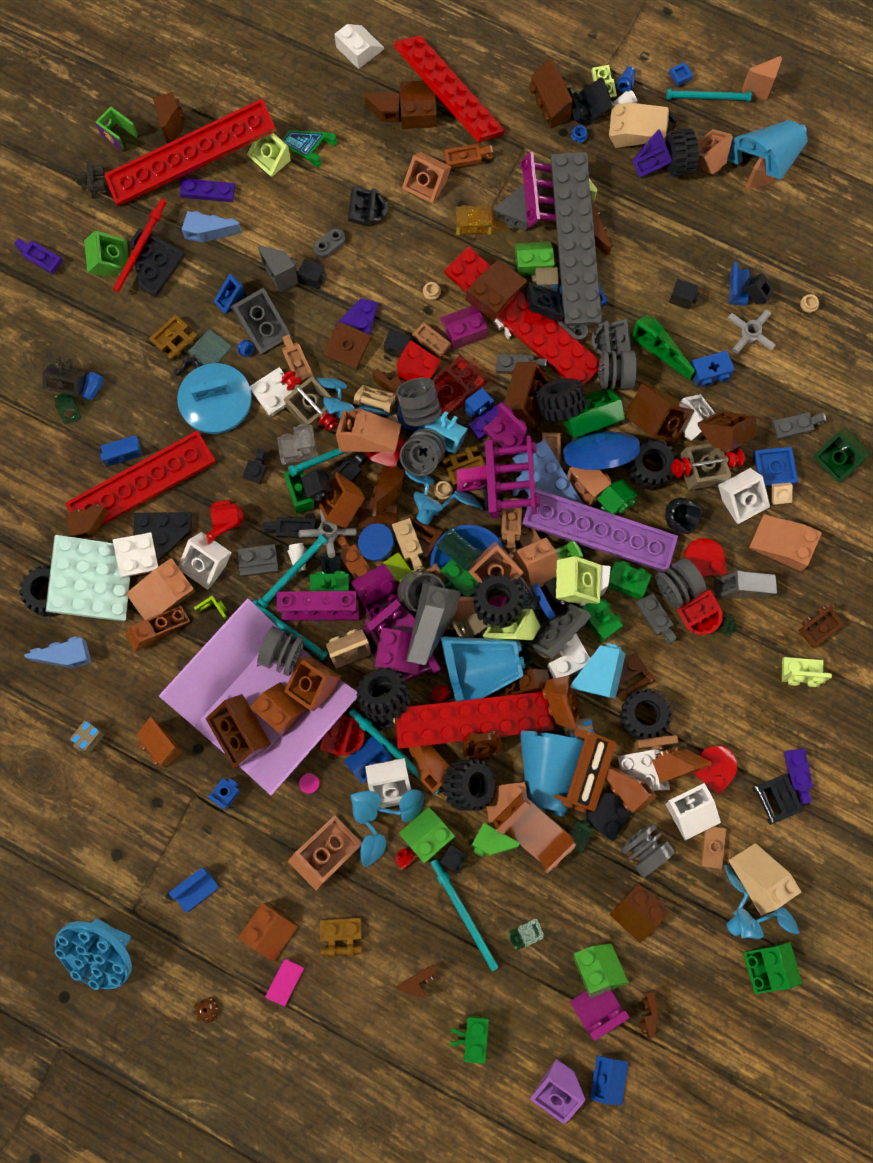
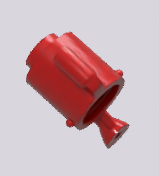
(224, 517)

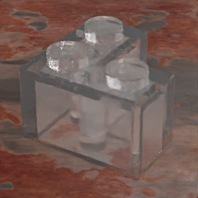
(298, 447)

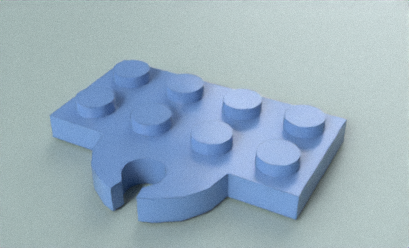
(548, 474)

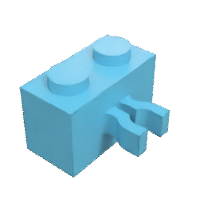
(450, 431)

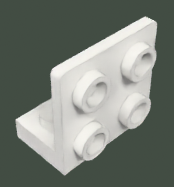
(641, 766)

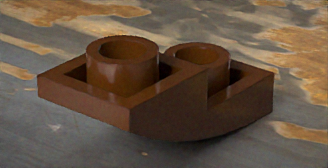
(383, 381)
(649, 1021)

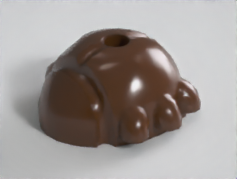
(211, 1006)

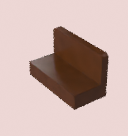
(386, 517)

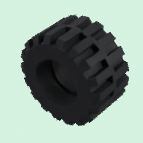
(684, 152)
(561, 399)
(647, 478)
(498, 586)
(31, 587)
(653, 700)
(387, 706)
(481, 782)

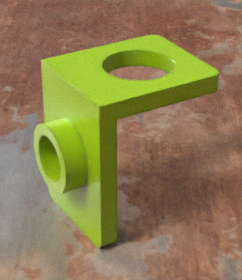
(397, 567)
(208, 603)

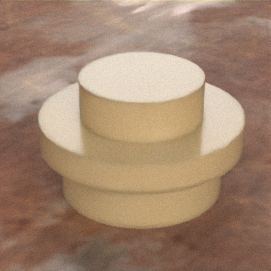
(431, 291)
(809, 303)
(443, 490)

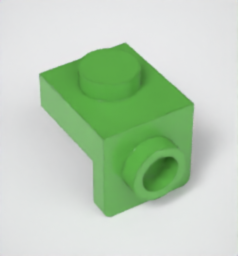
(569, 550)

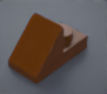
(413, 985)

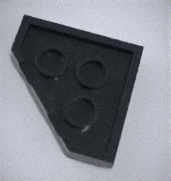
(155, 263)
(165, 527)

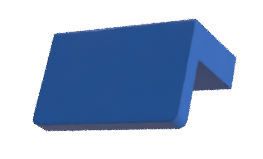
(736, 282)
(120, 451)
(370, 753)
(194, 889)
(609, 1080)

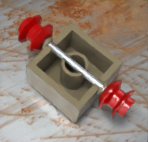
(307, 402)
(705, 465)

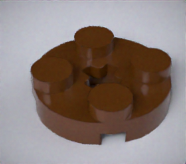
(481, 745)

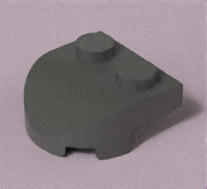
(612, 337)

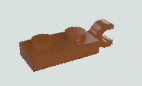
(467, 155)
(352, 558)

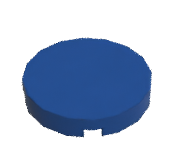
(376, 542)

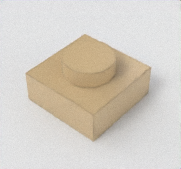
(781, 493)

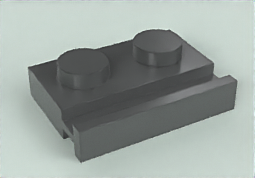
(258, 560)

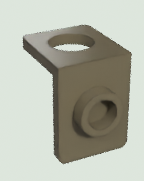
(471, 626)

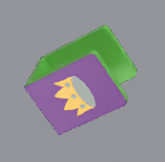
(115, 117)

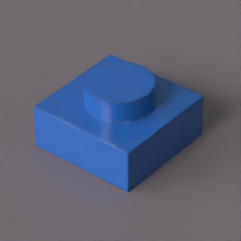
(680, 74)

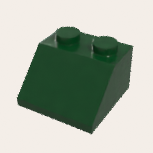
(842, 455)

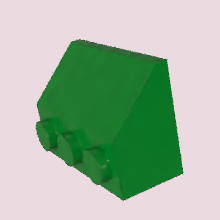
(601, 410)

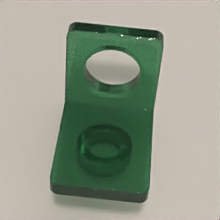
(65, 402)

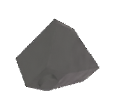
(433, 616)

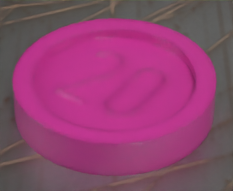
(309, 783)

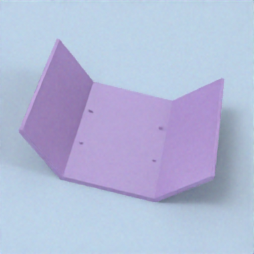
(230, 668)

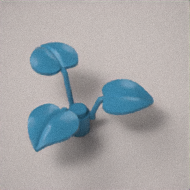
(336, 405)
(430, 507)
(365, 810)
(748, 927)

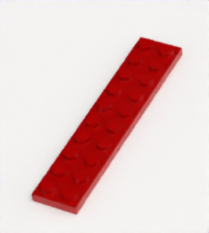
(190, 152)
(535, 330)

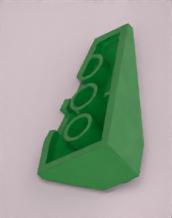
(657, 341)

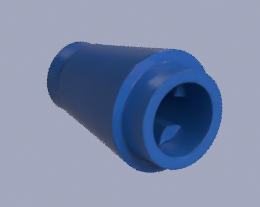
(626, 80)
(92, 385)

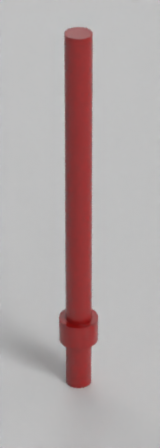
(154, 216)

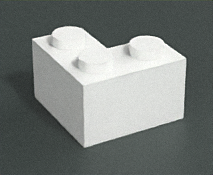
(572, 661)

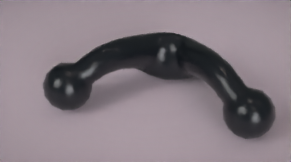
(177, 372)

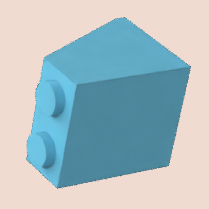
(601, 672)

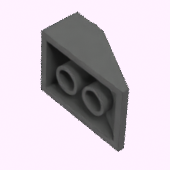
(260, 320)

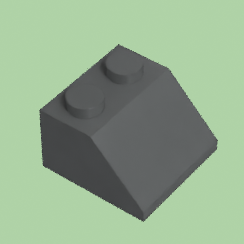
(279, 267)

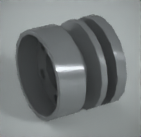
(617, 370)
(418, 401)
(416, 458)
(413, 582)
(680, 583)
(281, 651)
(648, 850)

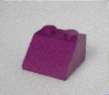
(464, 327)
(393, 651)

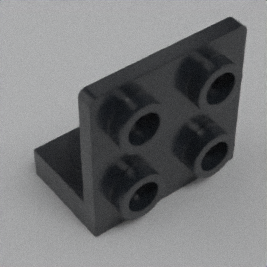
(590, 102)

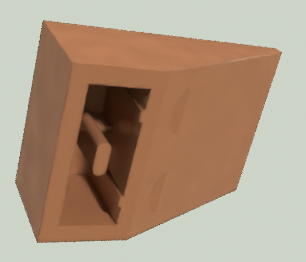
(366, 432)

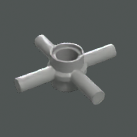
(754, 325)
(330, 532)

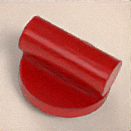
(440, 694)
(405, 857)

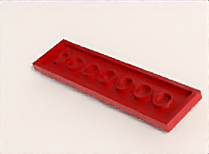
(449, 88)
(147, 478)
(456, 719)

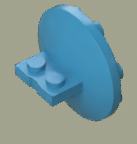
(214, 398)
(94, 953)

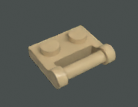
(375, 397)

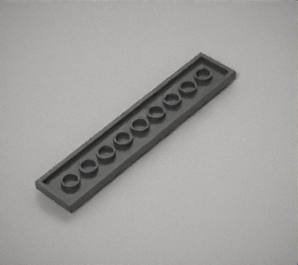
(575, 239)

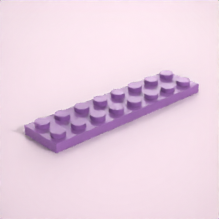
(601, 531)

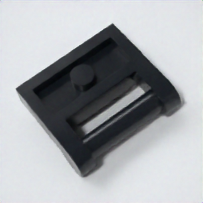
(783, 795)

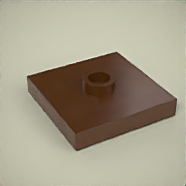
(347, 345)

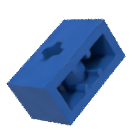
(716, 362)

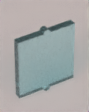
(210, 348)

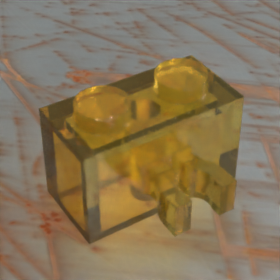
(474, 220)

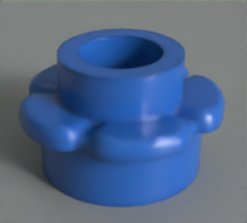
(579, 130)
(245, 348)

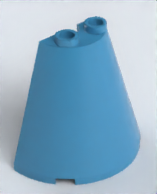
(776, 144)
(481, 665)
(549, 768)

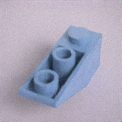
(206, 228)
(67, 654)

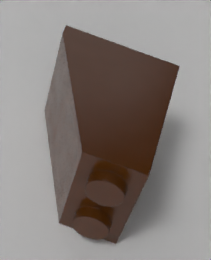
(658, 413)

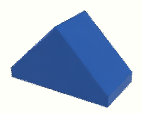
(229, 294)

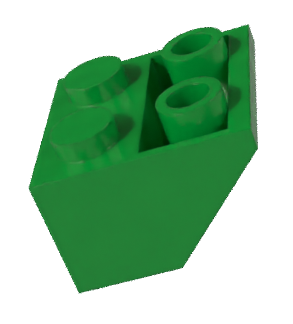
(772, 968)

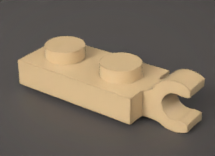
(408, 542)

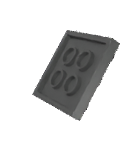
(557, 631)

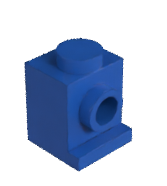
(478, 403)
(225, 801)

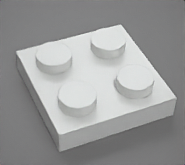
(271, 392)
(135, 555)

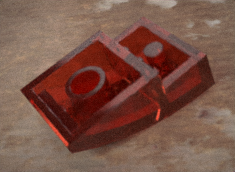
(457, 384)

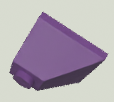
(559, 1092)

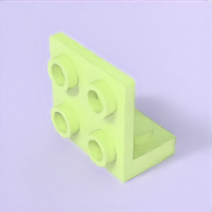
(803, 671)

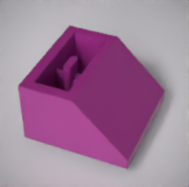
(376, 590)

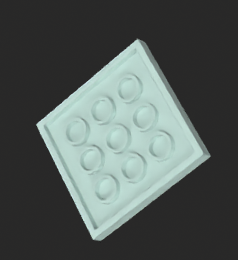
(86, 580)

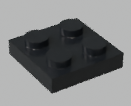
(544, 302)

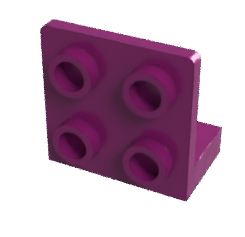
(506, 428)
(393, 617)
(599, 1013)

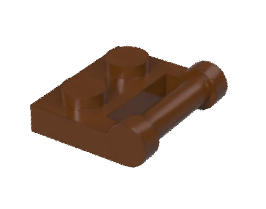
(426, 543)
(631, 667)

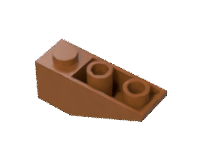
(156, 628)
(429, 766)
(631, 789)

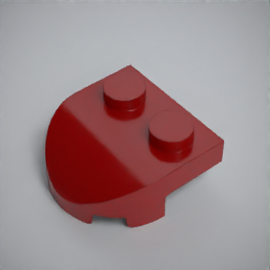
(416, 363)
(706, 556)
(702, 614)
(343, 737)
(722, 768)

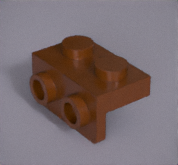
(821, 626)

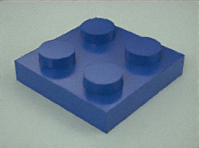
(776, 466)

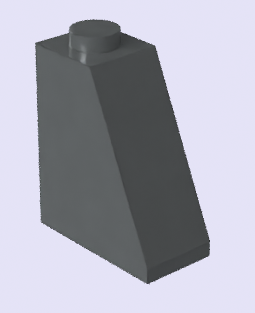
(513, 209)
(745, 585)

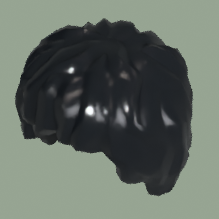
(683, 515)

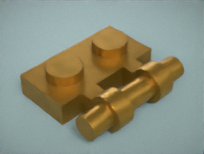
(170, 333)
(471, 462)
(341, 930)

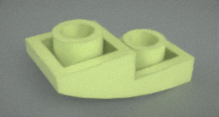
(604, 72)

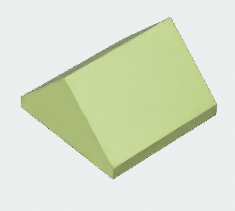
(270, 154)

